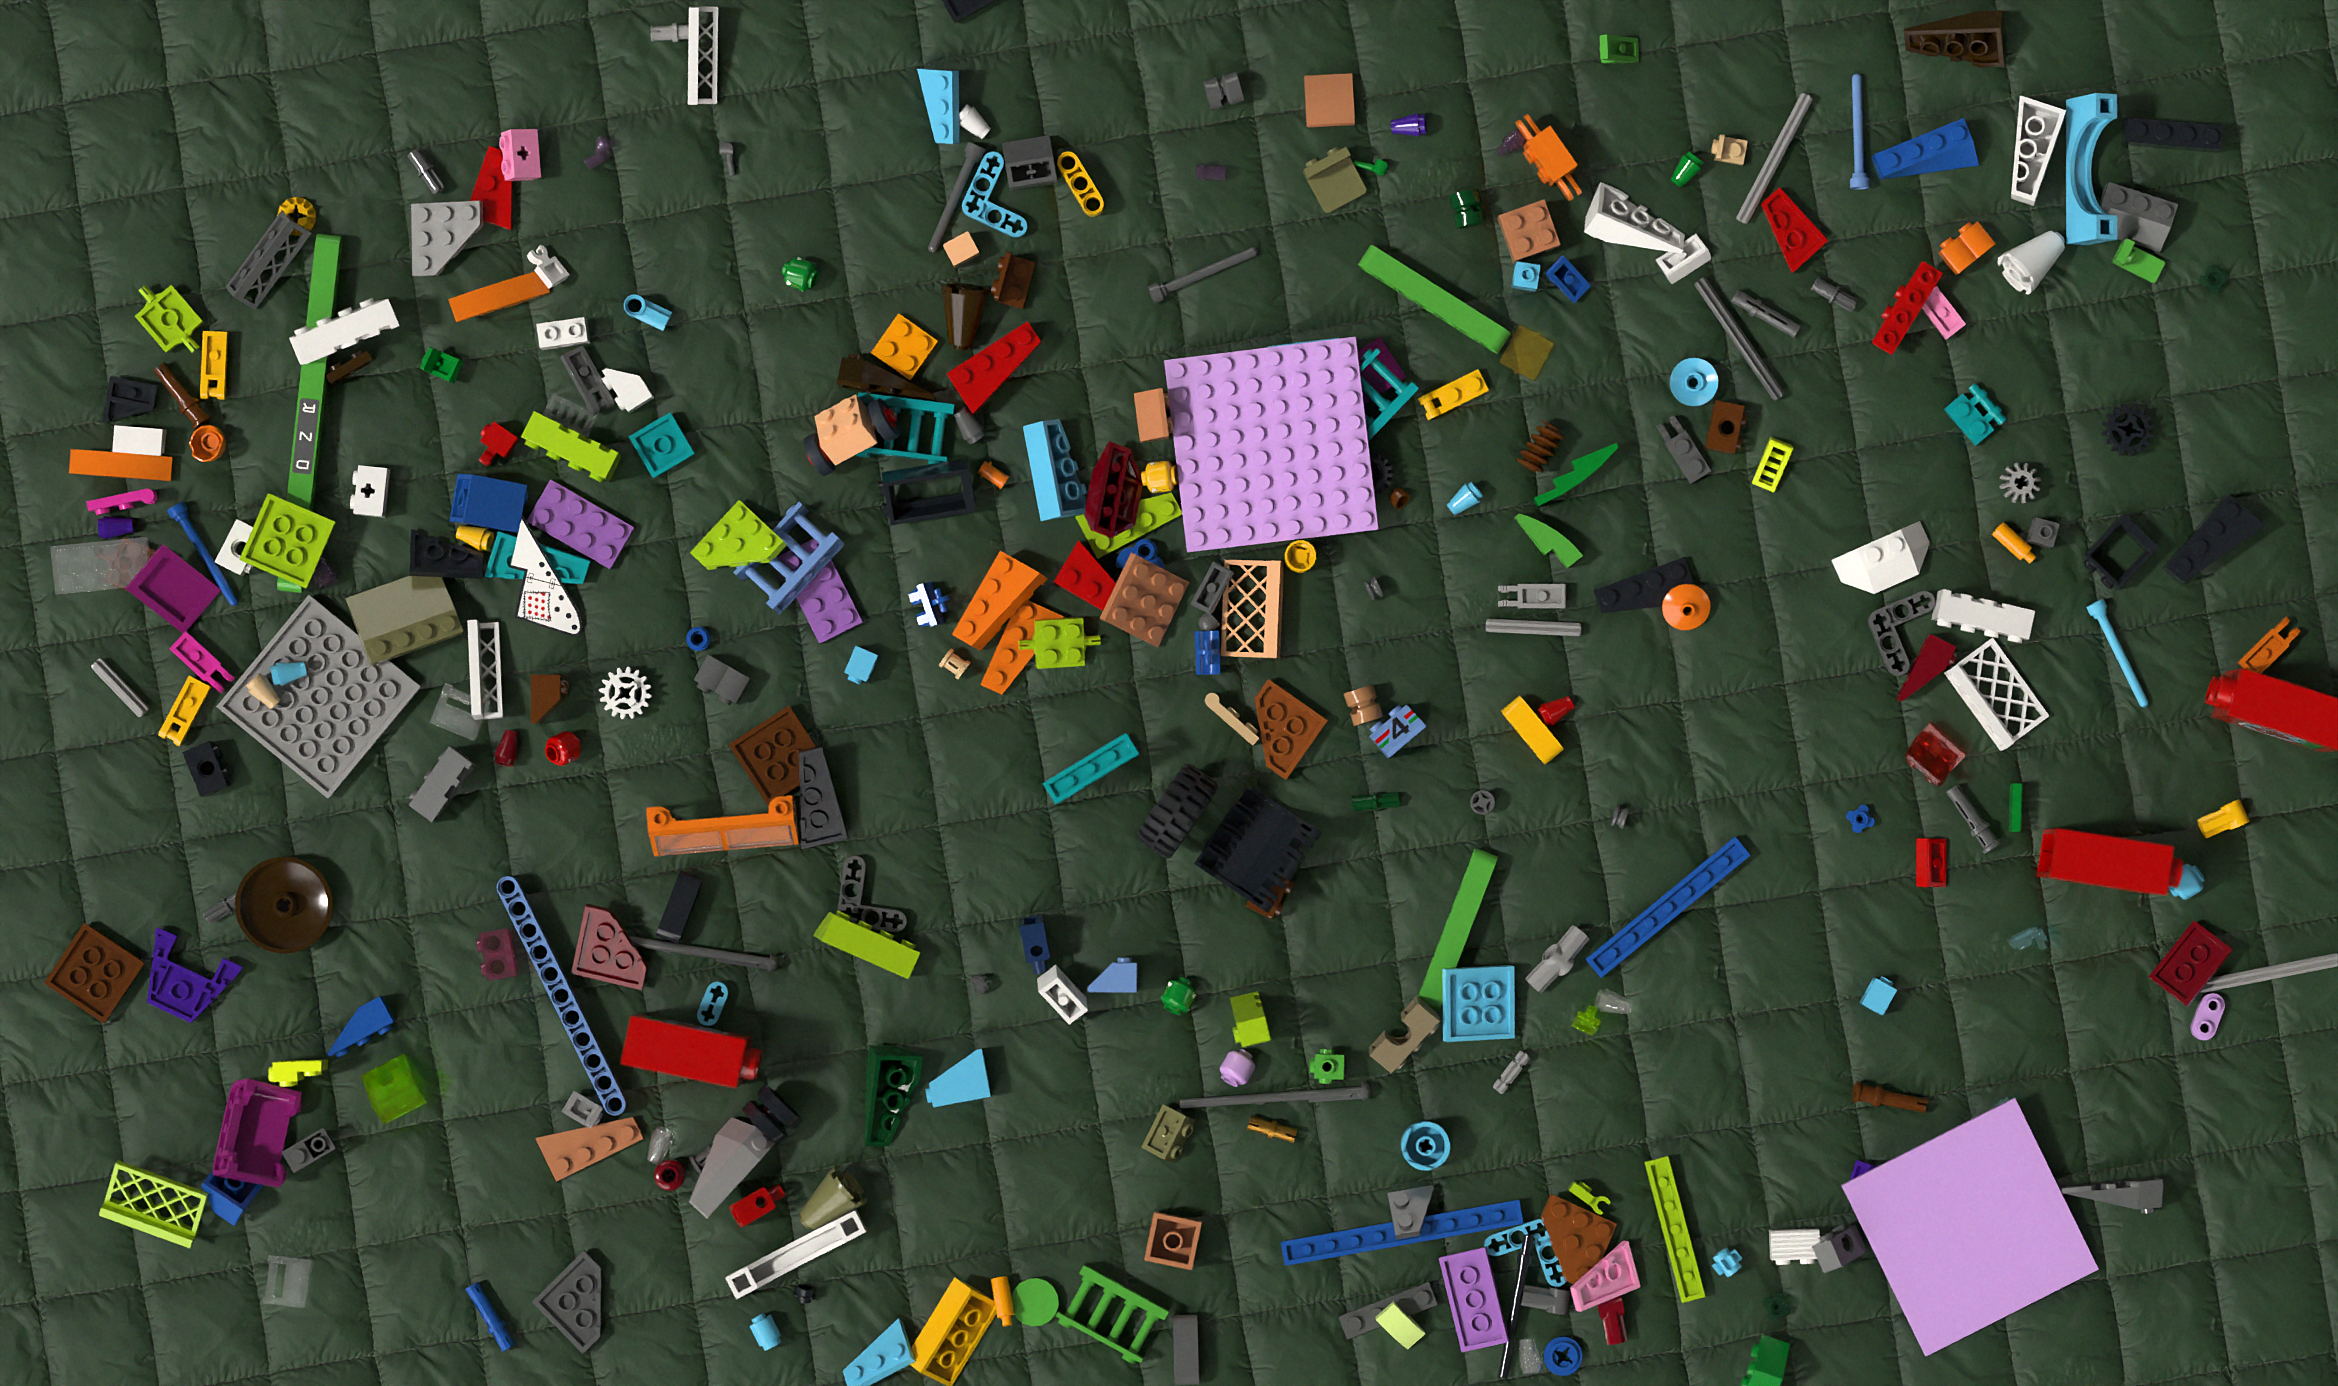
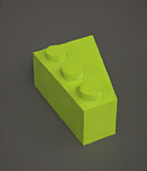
(1249, 1019)

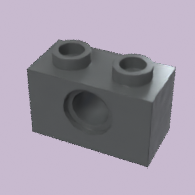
(1839, 1247)

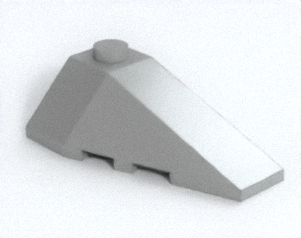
(731, 1158)

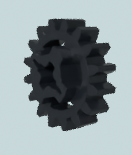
(2130, 419)

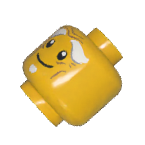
(1160, 476)

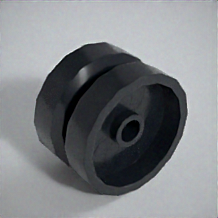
(768, 1118)

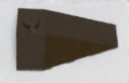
(1967, 37)
(867, 377)

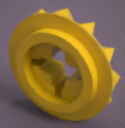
(304, 207)

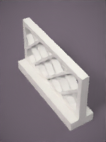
(1977, 701)

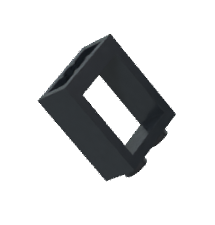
(2136, 535)

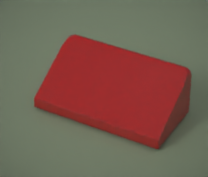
(1930, 862)

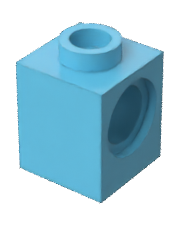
(1525, 276)
(860, 665)
(1878, 995)

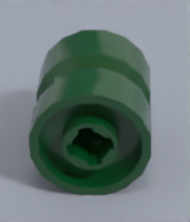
(1467, 208)

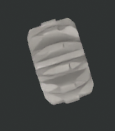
(2015, 475)

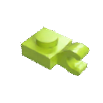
(1583, 1192)

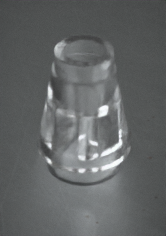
(1612, 1002)
(659, 1144)
(1529, 1357)

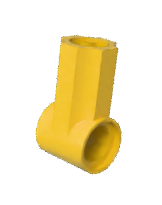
(2228, 817)

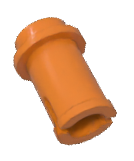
(993, 474)

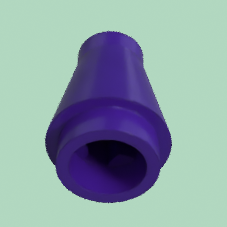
(1410, 125)
(113, 527)

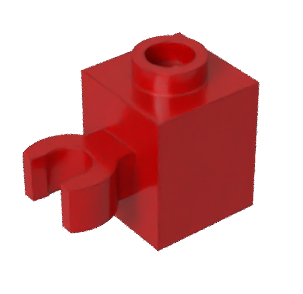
(498, 441)

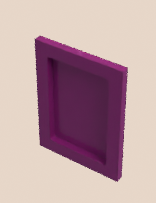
(173, 588)

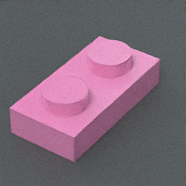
(1942, 314)

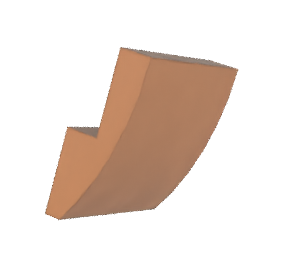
(1329, 100)

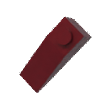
(1930, 661)

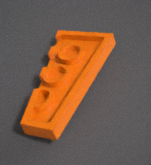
(1008, 659)

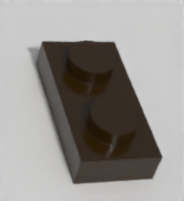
(341, 371)

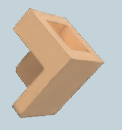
(961, 249)

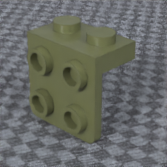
(1334, 179)

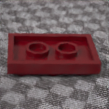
(2190, 963)

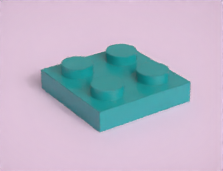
(661, 445)

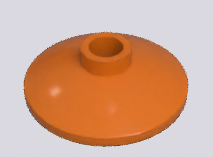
(1686, 596)

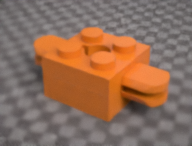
(1549, 156)

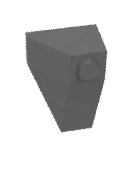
(2131, 1193)

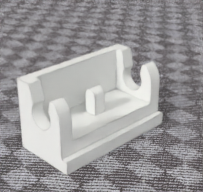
(139, 440)

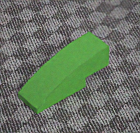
(1549, 539)

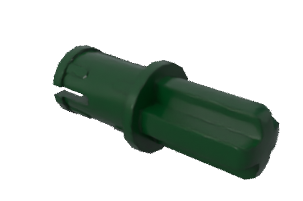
(1375, 801)

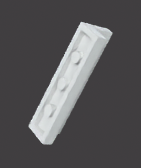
(693, 55)
(476, 665)

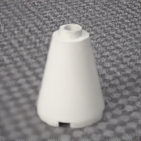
(2031, 260)

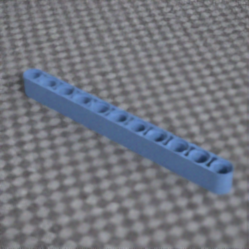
(552, 987)

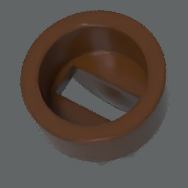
(1399, 498)

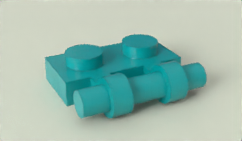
(1969, 418)

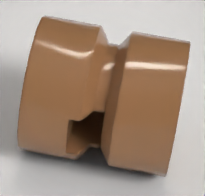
(1363, 705)

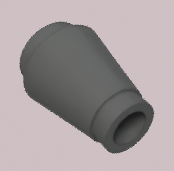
(969, 426)

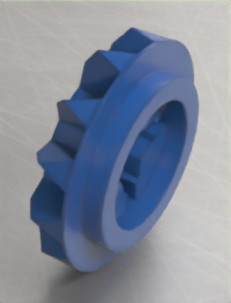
(1565, 1367)

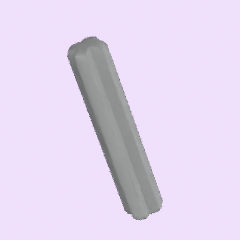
(123, 691)

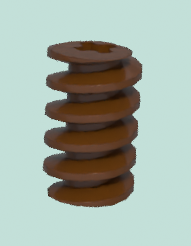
(1541, 447)

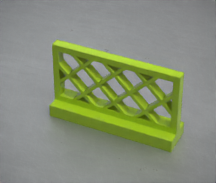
(150, 1220)

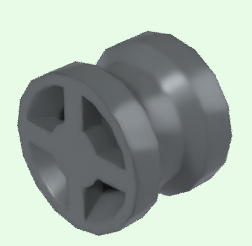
(1482, 799)

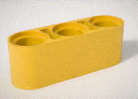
(1089, 192)
(1532, 730)

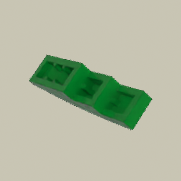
(1582, 469)

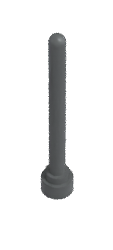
(973, 154)
(1159, 291)

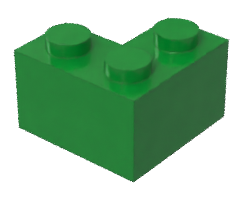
(1768, 1363)

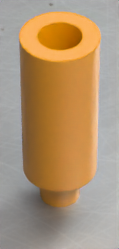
(2013, 542)
(1003, 1299)

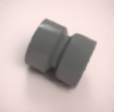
(1223, 90)

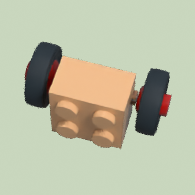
(848, 431)

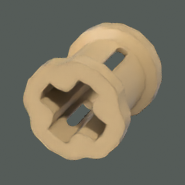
(954, 663)

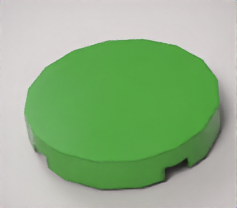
(1035, 1301)

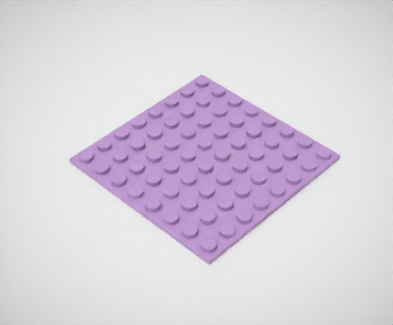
(1271, 444)
(1969, 1227)

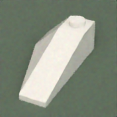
(1622, 222)

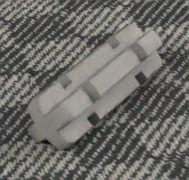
(1511, 1072)

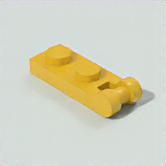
(214, 364)
(1454, 394)
(185, 710)

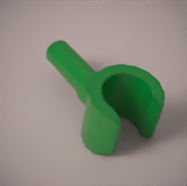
(1378, 168)

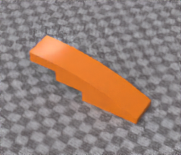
(497, 296)
(120, 465)

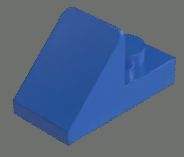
(1567, 279)

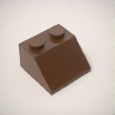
(546, 695)

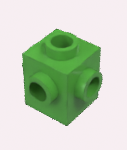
(1336, 1070)

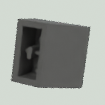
(1029, 163)

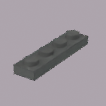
(1409, 1301)

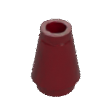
(507, 749)

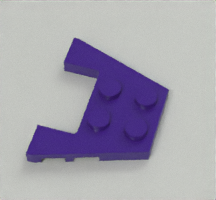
(181, 989)

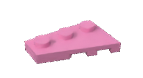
(1607, 1279)

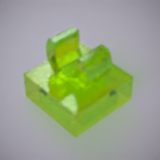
(1586, 1021)

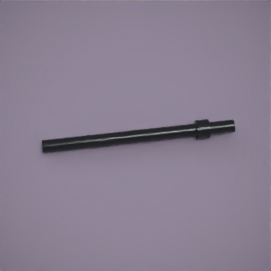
(1523, 1260)

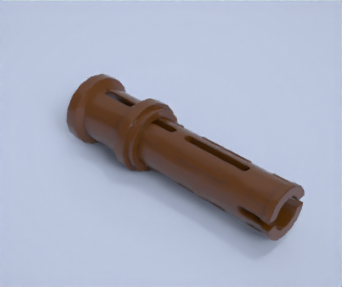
(188, 404)
(1878, 1096)

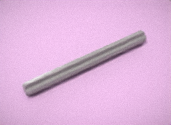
(1774, 158)
(2271, 972)

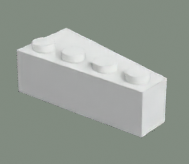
(2035, 141)
(343, 330)
(1983, 616)

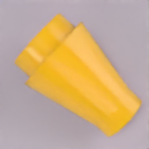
(475, 536)

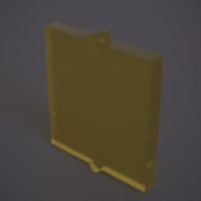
(1526, 353)

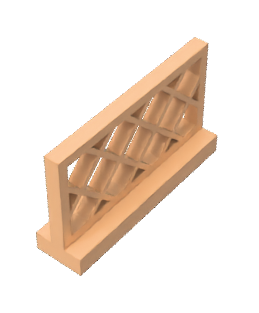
(1272, 613)

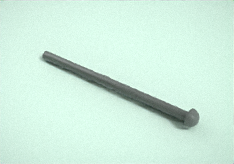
(769, 964)
(1320, 1095)

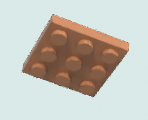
(1144, 600)

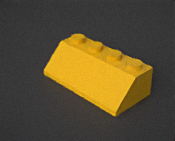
(952, 1332)

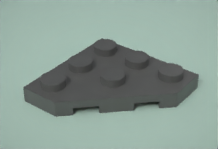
(575, 1301)

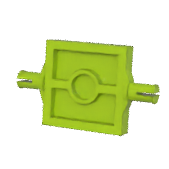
(169, 318)
(1059, 642)

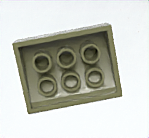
(403, 617)

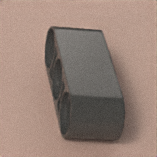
(1186, 1349)

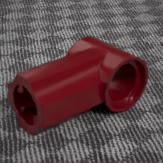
(1612, 1315)

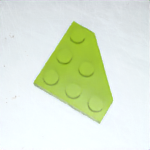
(738, 541)

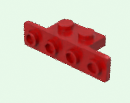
(1906, 307)

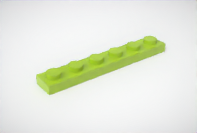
(1674, 1229)

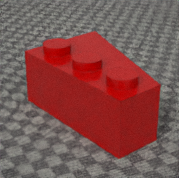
(1085, 578)

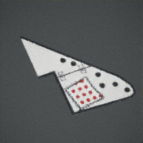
(542, 594)

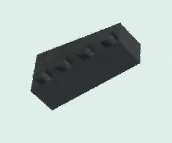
(2216, 535)

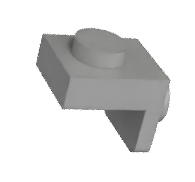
(583, 1110)

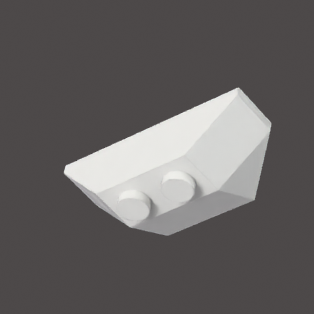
(1884, 560)

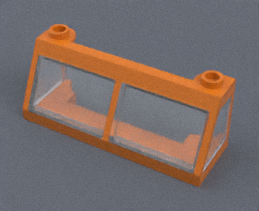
(724, 833)

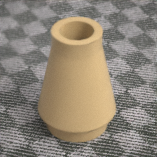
(263, 690)

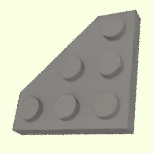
(441, 233)

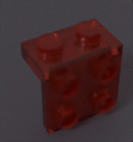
(1934, 754)

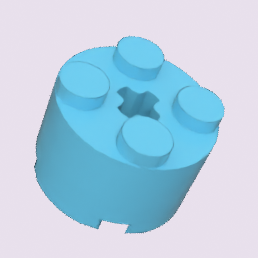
(1431, 1157)

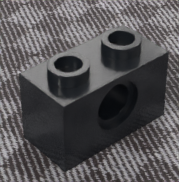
(195, 760)

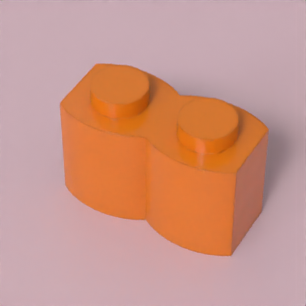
(1966, 247)

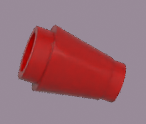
(1553, 711)

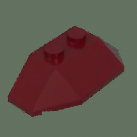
(1113, 492)

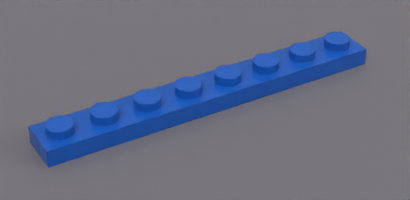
(1667, 907)

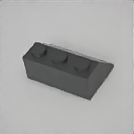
(2139, 215)

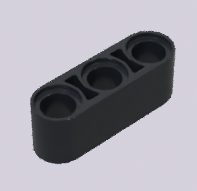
(679, 907)

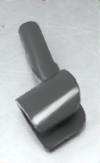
(727, 148)

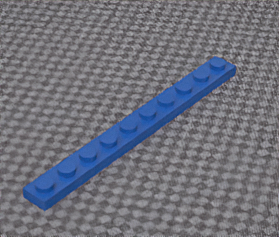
(1383, 1235)

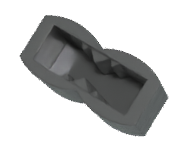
(721, 679)

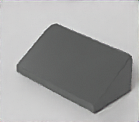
(1212, 588)

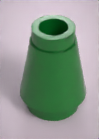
(1686, 169)

